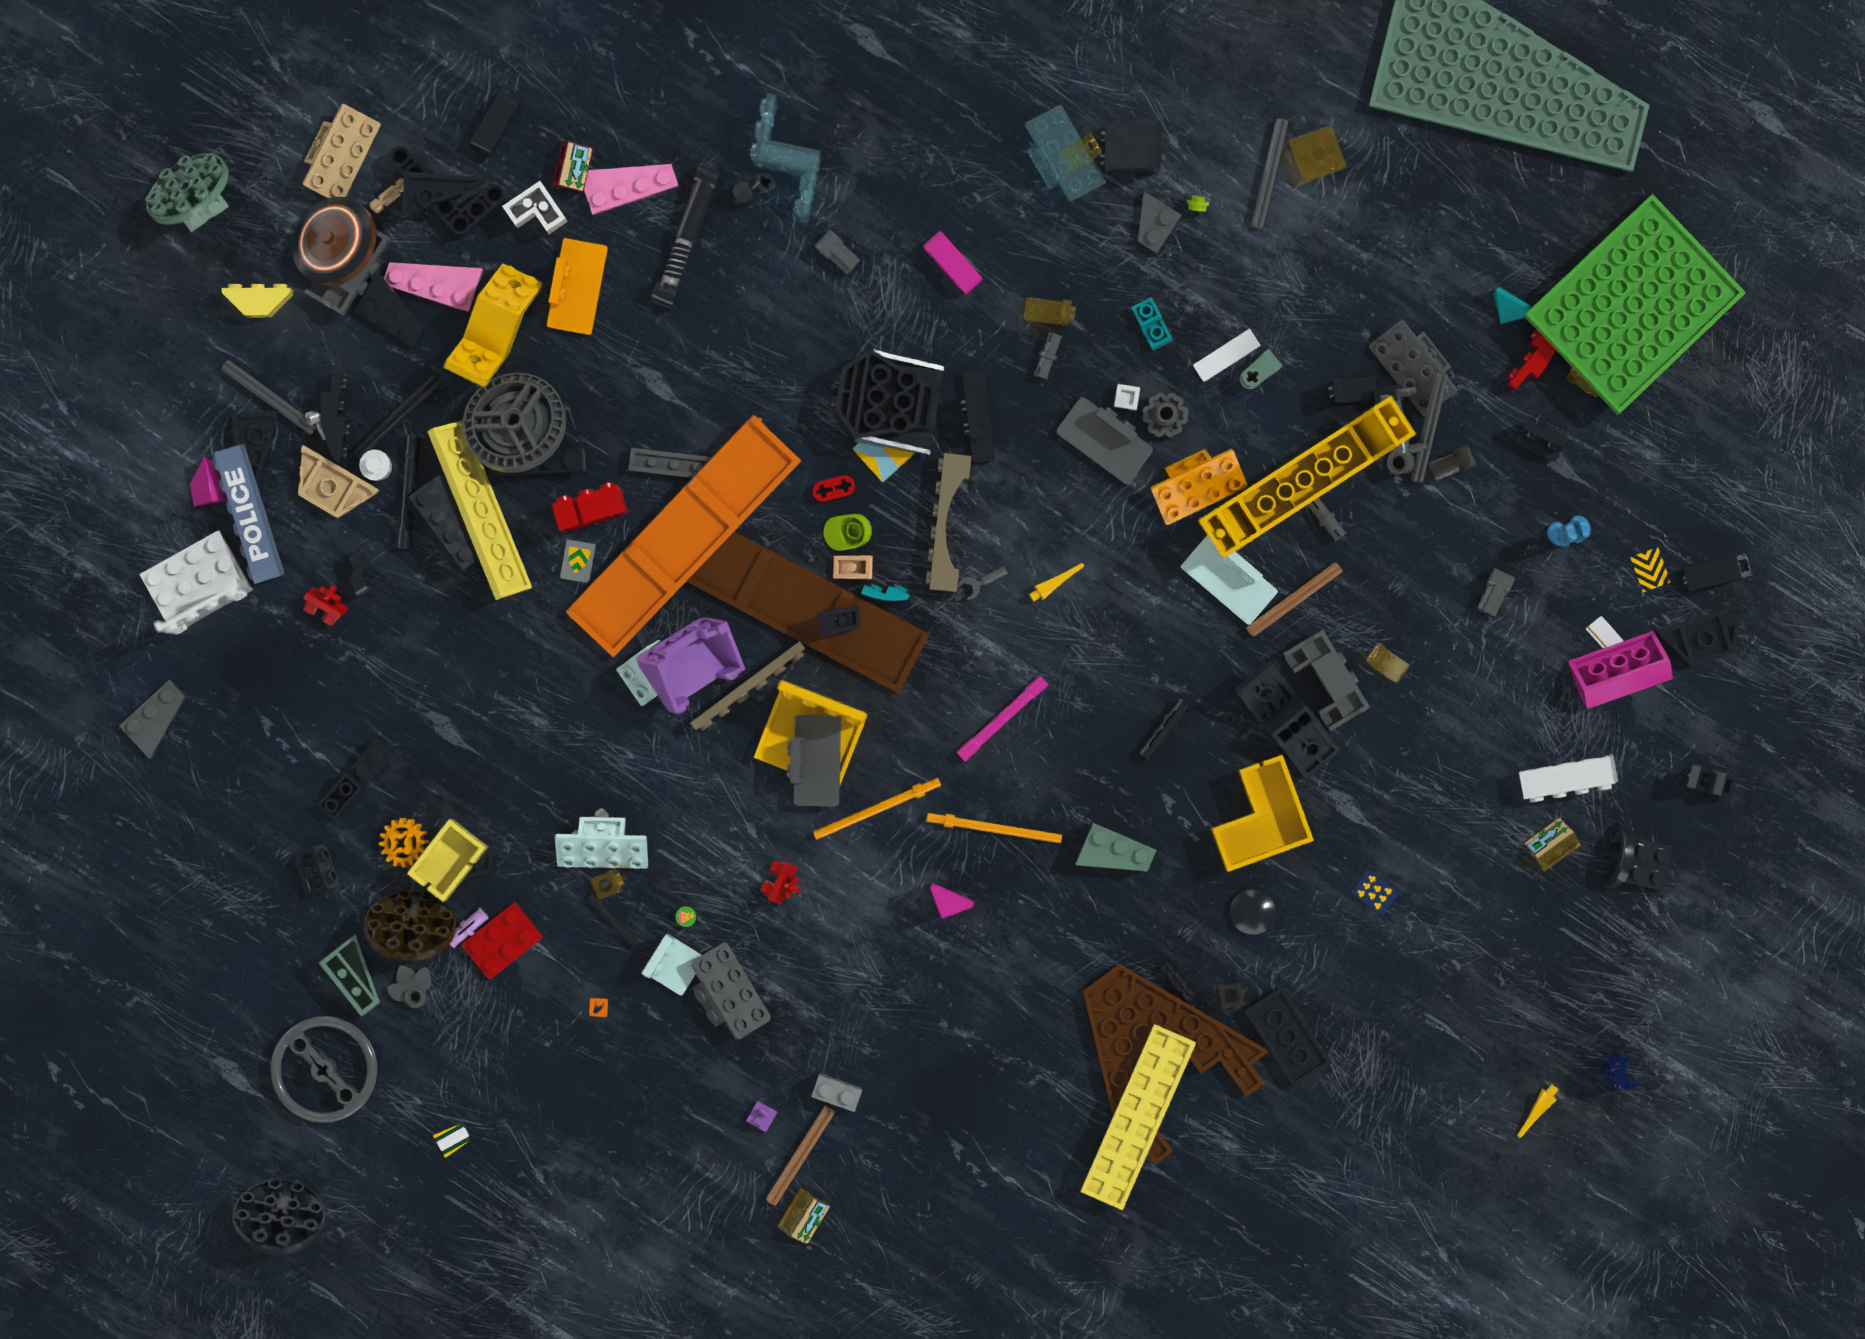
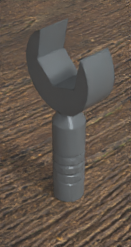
(984, 580)

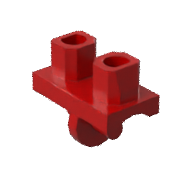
(327, 601)
(784, 884)

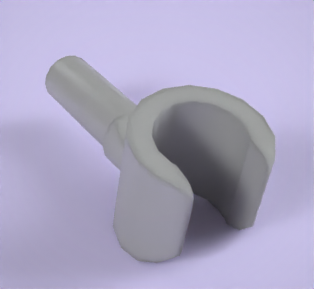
(315, 418)

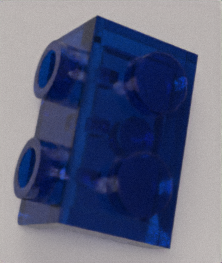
(1617, 1070)

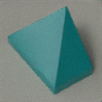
(1509, 306)

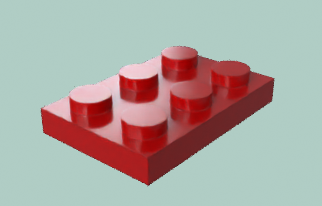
(502, 940)

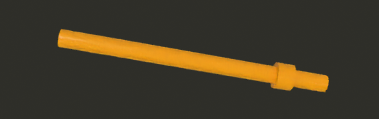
(917, 791)
(950, 821)

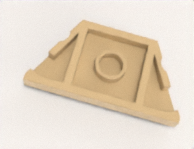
(331, 485)

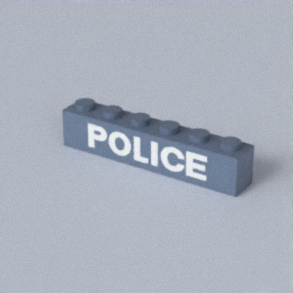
(249, 513)

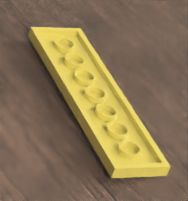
(480, 511)

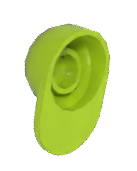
(847, 531)

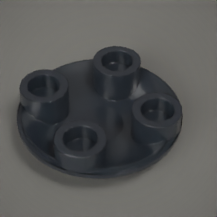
(1252, 911)

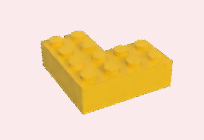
(1275, 821)

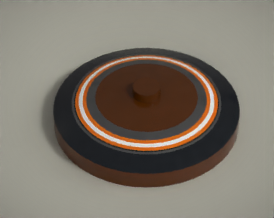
(334, 241)

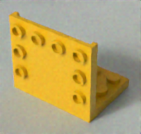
(781, 725)

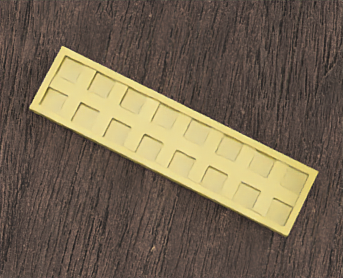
(1138, 1116)

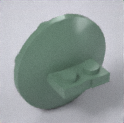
(190, 192)

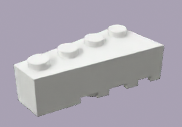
(1568, 777)

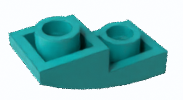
(1152, 324)
(893, 594)

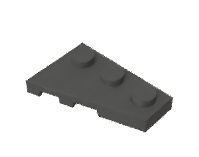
(151, 720)

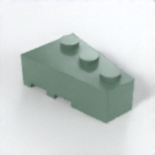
(1113, 850)
(351, 976)

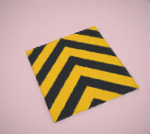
(1650, 569)

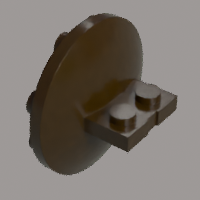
(410, 926)

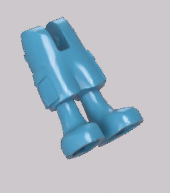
(1574, 531)

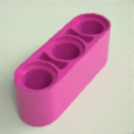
(952, 262)

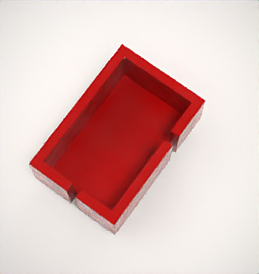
(589, 507)

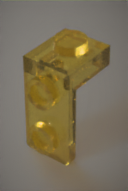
(1049, 311)

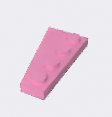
(437, 283)

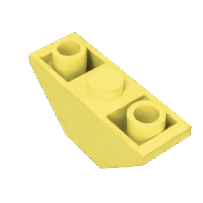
(258, 300)

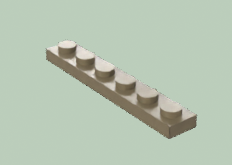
(741, 693)

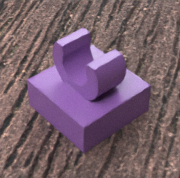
(761, 1116)

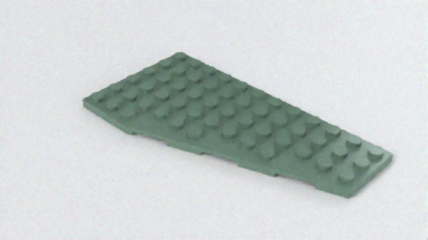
(1499, 79)

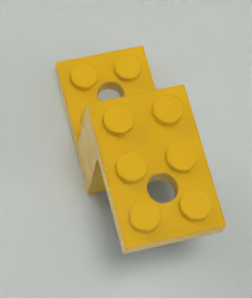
(493, 325)

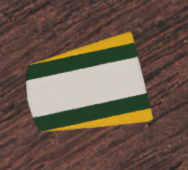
(451, 1139)

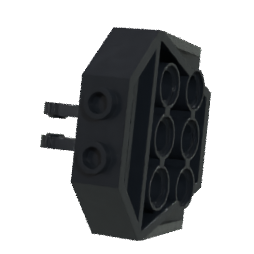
(854, 404)

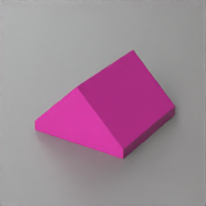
(948, 901)

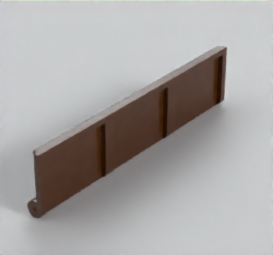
(790, 602)

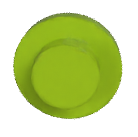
(1197, 203)

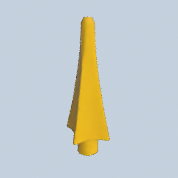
(1044, 589)
(1544, 1101)

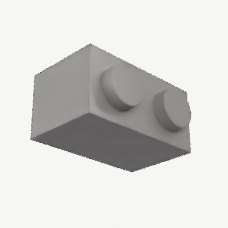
(837, 1092)

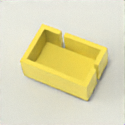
(447, 860)

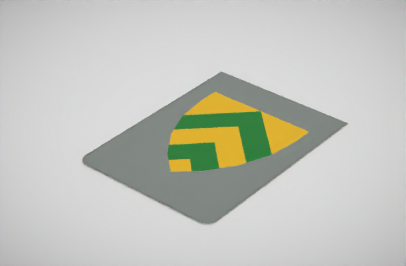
(577, 561)

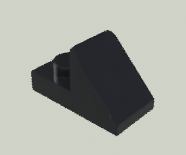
(838, 620)

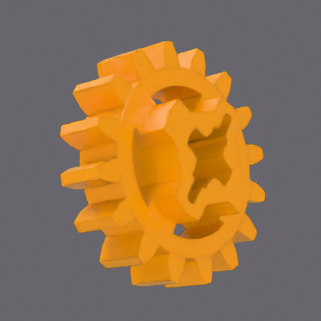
(394, 842)

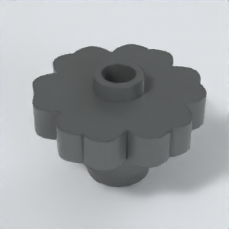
(1170, 404)

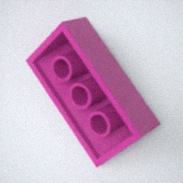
(1620, 669)

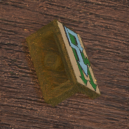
(1552, 844)
(803, 1216)

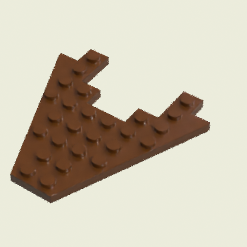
(1121, 1017)

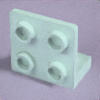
(636, 680)
(672, 964)

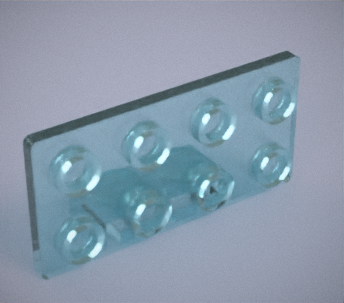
(1062, 154)

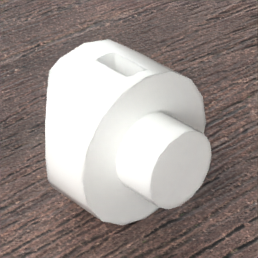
(375, 465)

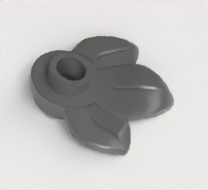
(410, 982)

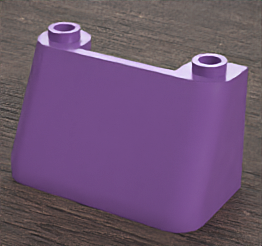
(690, 661)

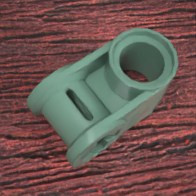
(1262, 368)

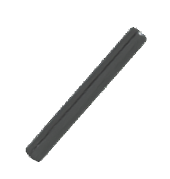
(1269, 173)
(268, 396)
(1429, 425)

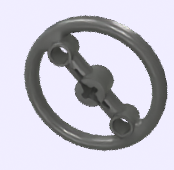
(289, 1040)

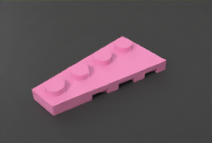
(620, 186)

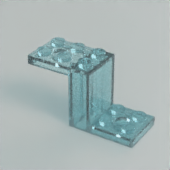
(785, 157)

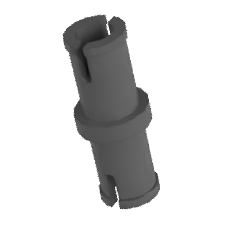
(1047, 355)
(1327, 519)

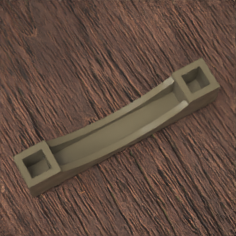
(954, 471)

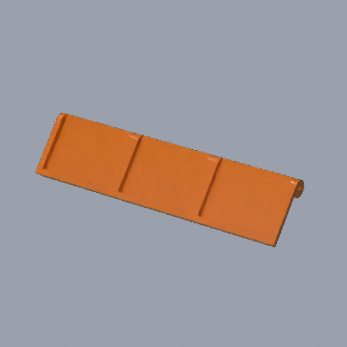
(683, 535)

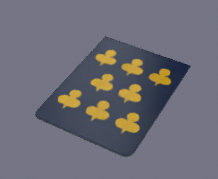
(1375, 892)

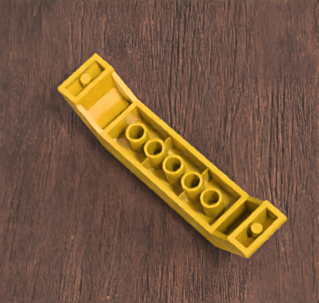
(1307, 477)

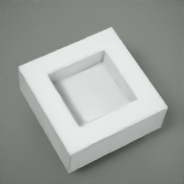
(1127, 397)

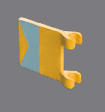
(882, 460)

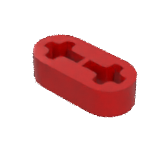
(835, 494)

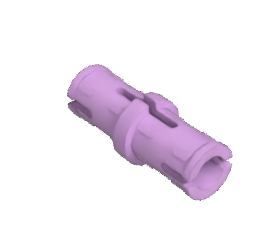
(479, 917)

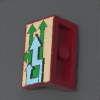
(572, 166)

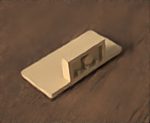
(339, 152)

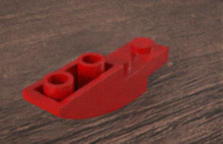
(1534, 362)

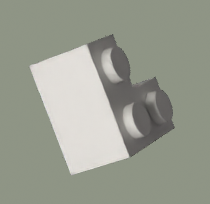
(532, 203)

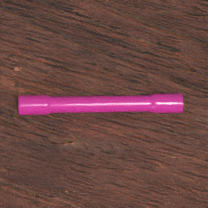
(1028, 694)

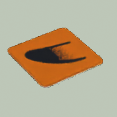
(598, 1007)

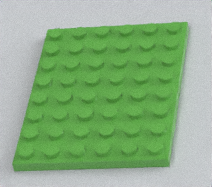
(1634, 304)

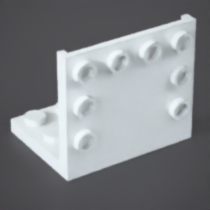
(195, 583)

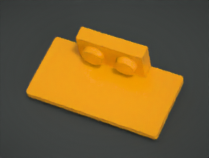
(576, 286)
(1197, 484)

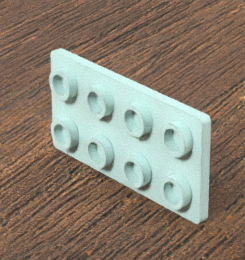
(1230, 580)
(601, 844)

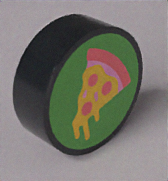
(686, 916)

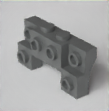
(341, 296)
(1333, 676)

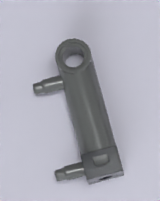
(1403, 450)

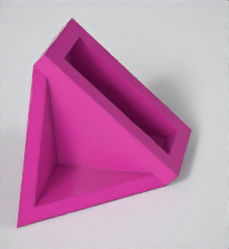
(206, 485)

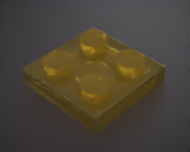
(1317, 154)

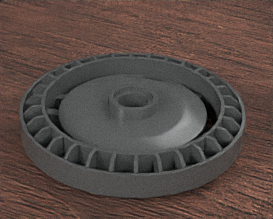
(523, 438)

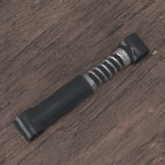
(687, 232)

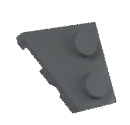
(1155, 222)

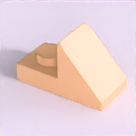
(853, 567)

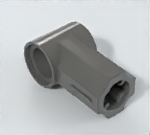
(832, 248)
(1498, 586)

